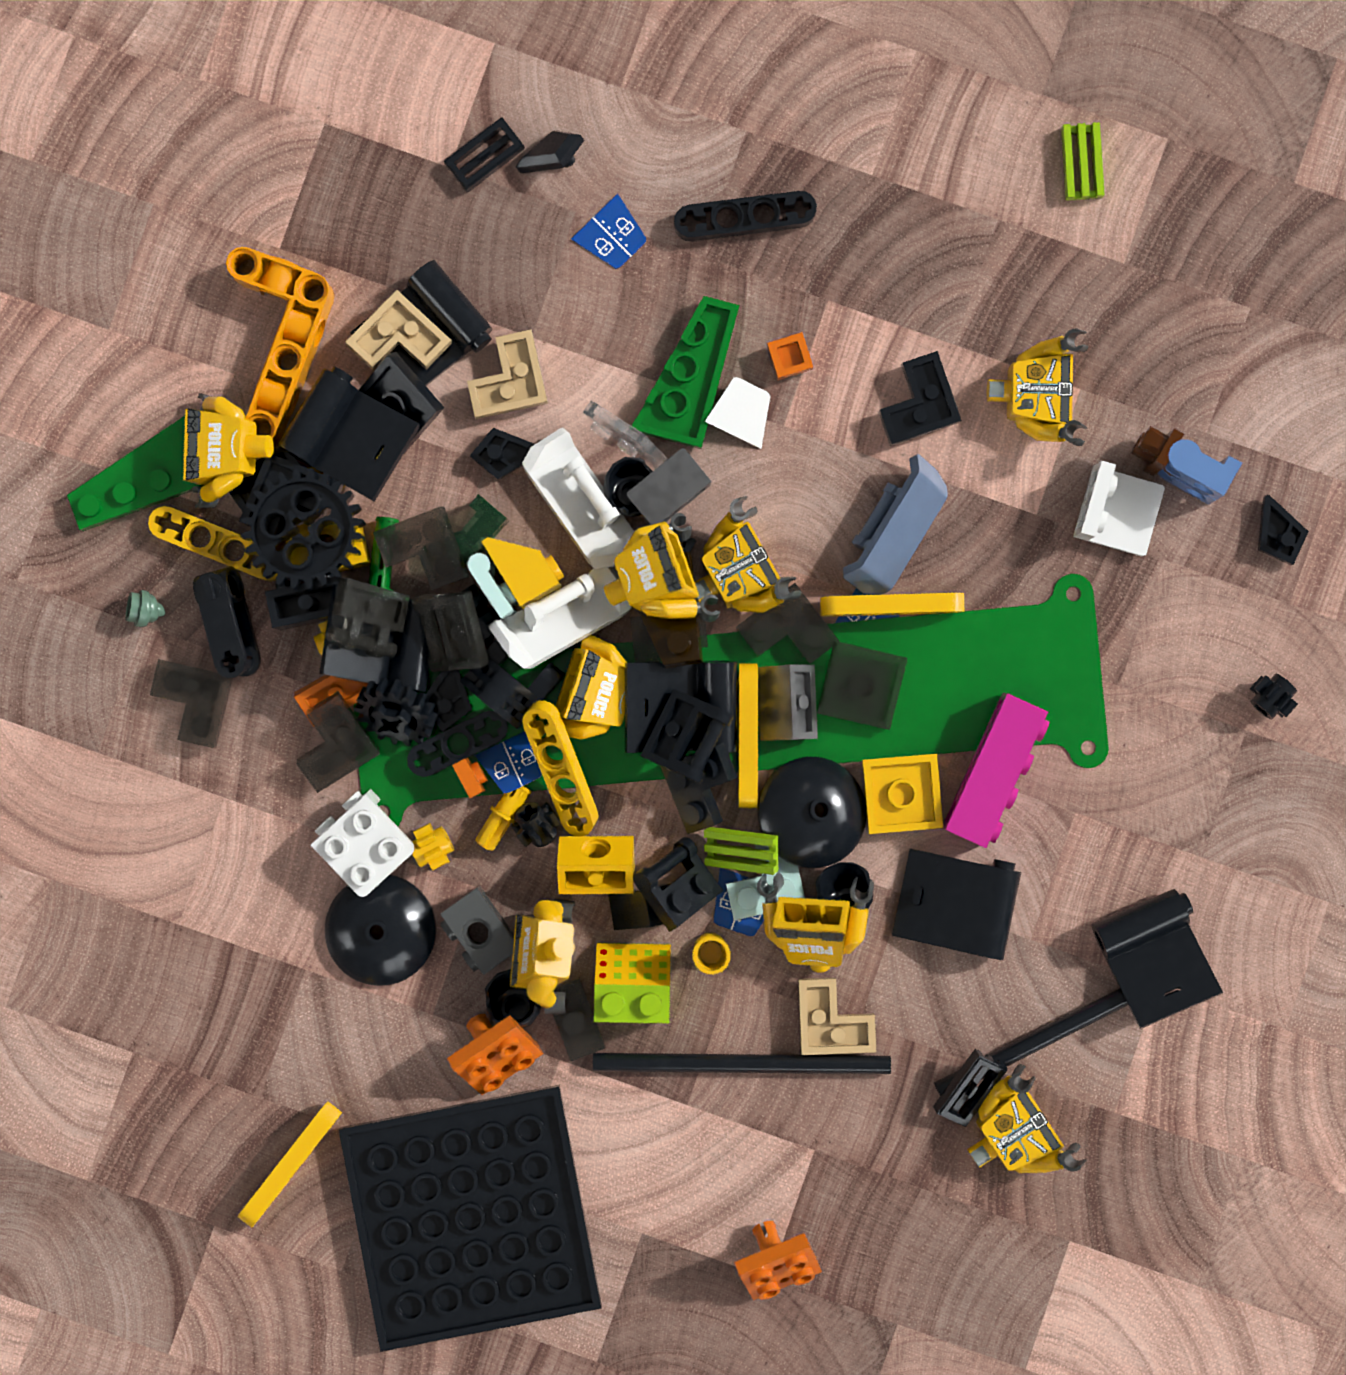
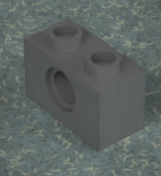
(479, 908)

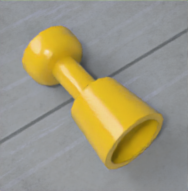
(711, 953)

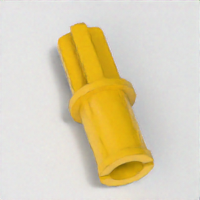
(501, 818)

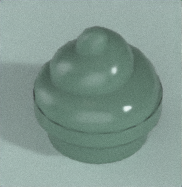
(143, 608)

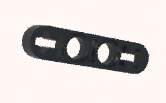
(744, 210)

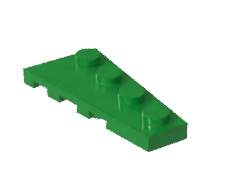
(691, 377)
(135, 481)

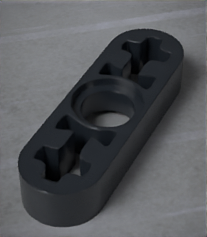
(429, 747)

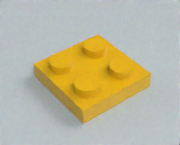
(902, 793)

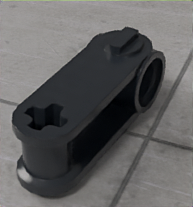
(227, 622)

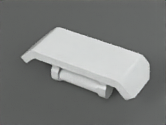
(577, 499)
(559, 619)

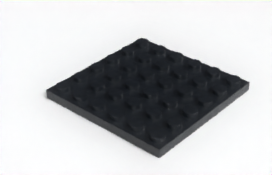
(470, 1218)

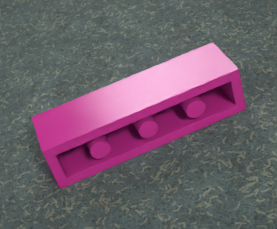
(995, 770)

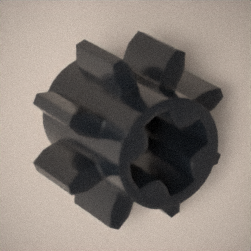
(1273, 696)
(535, 824)

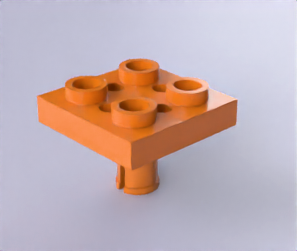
(494, 1053)
(777, 1263)

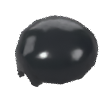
(620, 479)
(837, 879)
(507, 1000)

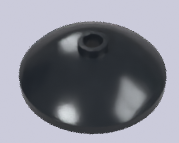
(788, 811)
(407, 935)

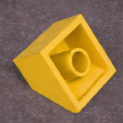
(524, 570)

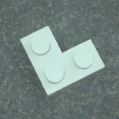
(746, 899)

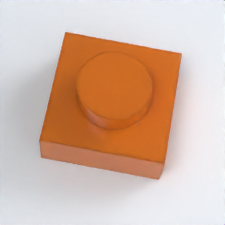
(790, 356)
(470, 776)

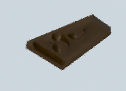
(676, 639)

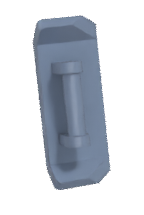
(896, 528)

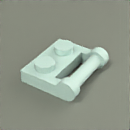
(498, 595)

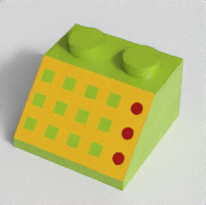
(632, 983)

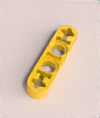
(216, 547)
(892, 604)
(748, 735)
(567, 768)
(289, 1164)

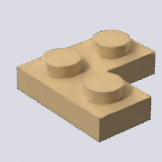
(398, 324)
(518, 385)
(826, 1031)

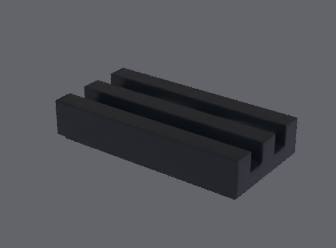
(491, 167)
(965, 1086)

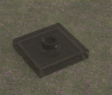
(862, 685)

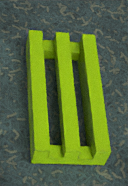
(1097, 163)
(742, 864)

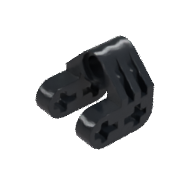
(505, 693)

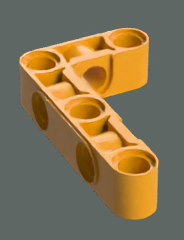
(297, 332)

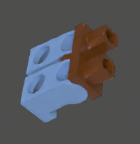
(1185, 465)

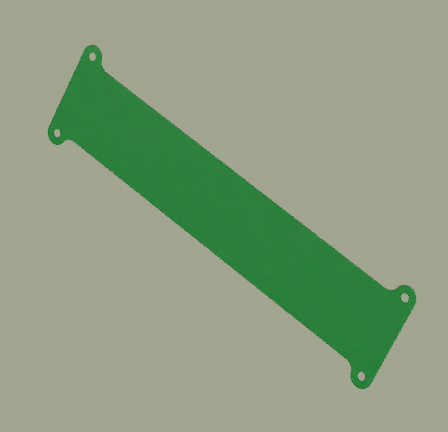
(944, 703)

